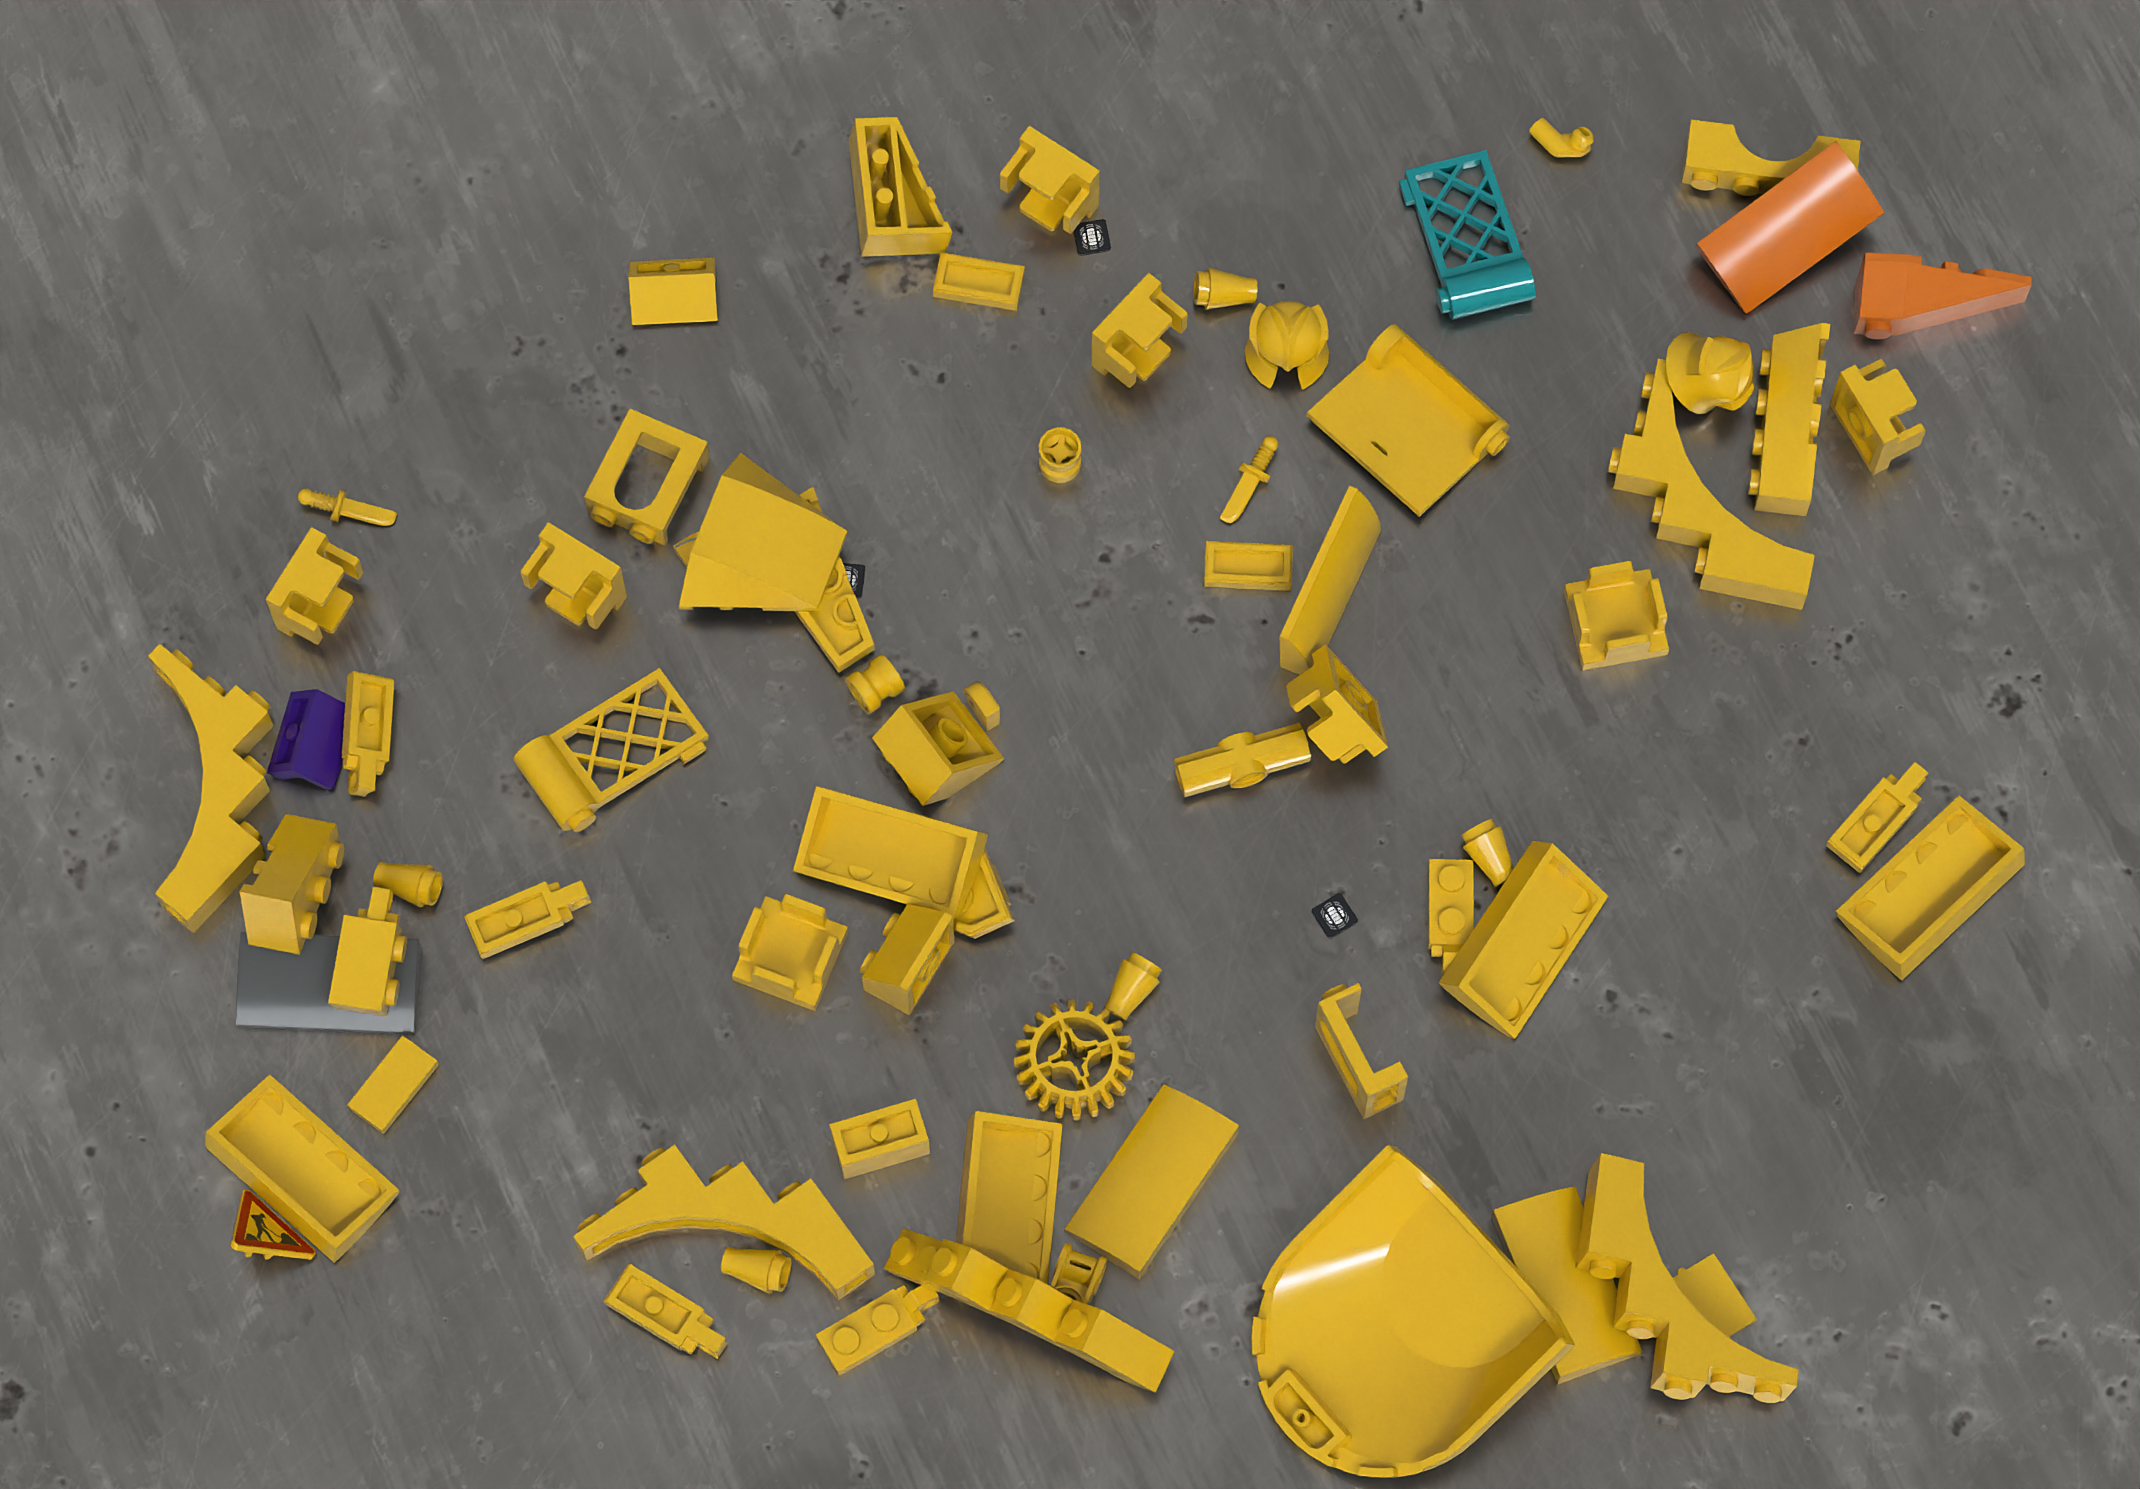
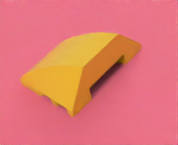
(760, 546)

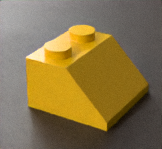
(936, 747)
(909, 956)

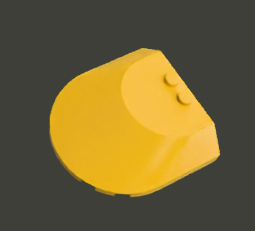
(1397, 1327)

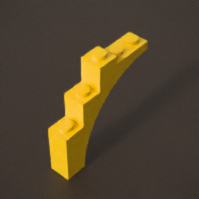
(1730, 553)
(219, 849)
(734, 1202)
(1649, 1303)
(1030, 1306)

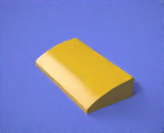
(1329, 582)
(889, 851)
(1931, 887)
(1524, 938)
(301, 1167)
(1152, 1180)
(1010, 1190)
(1543, 1244)

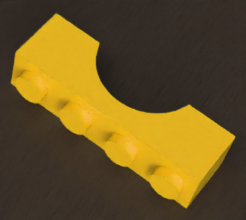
(1720, 160)

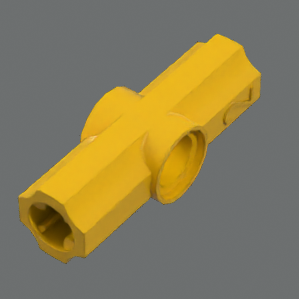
(1242, 759)

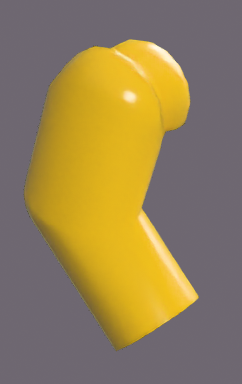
(1562, 145)

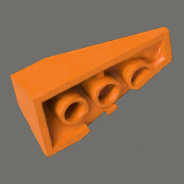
(1903, 296)

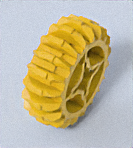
(1088, 1051)

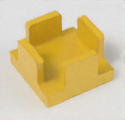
(1060, 182)
(1129, 336)
(1869, 410)
(581, 578)
(308, 591)
(1617, 616)
(1346, 708)
(789, 950)

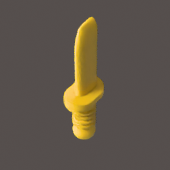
(1252, 475)
(346, 507)

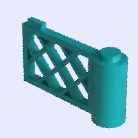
(1479, 284)

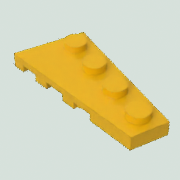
(839, 621)

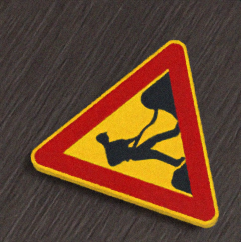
(264, 1232)

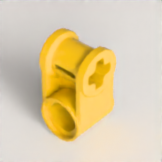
(1078, 1274)

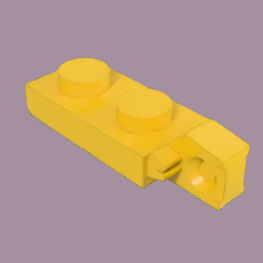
(366, 729)
(1878, 818)
(1449, 907)
(524, 916)
(664, 1312)
(875, 1327)

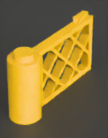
(566, 785)

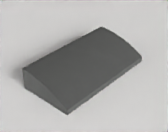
(294, 990)

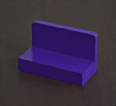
(310, 739)

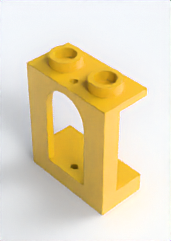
(652, 521)
(1369, 1090)

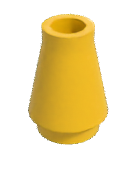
(1222, 289)
(1489, 851)
(411, 882)
(1132, 985)
(758, 1267)

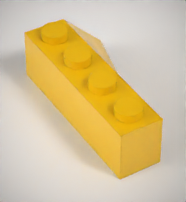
(1789, 420)

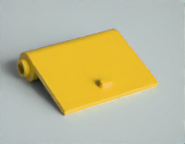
(1414, 415)

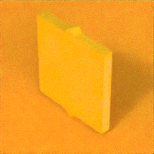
(1715, 1295)

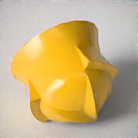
(1287, 337)
(1709, 372)

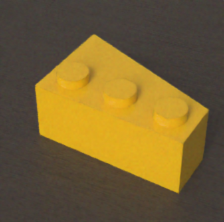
(891, 196)
(291, 884)

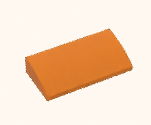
(1790, 228)

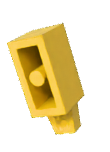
(368, 958)

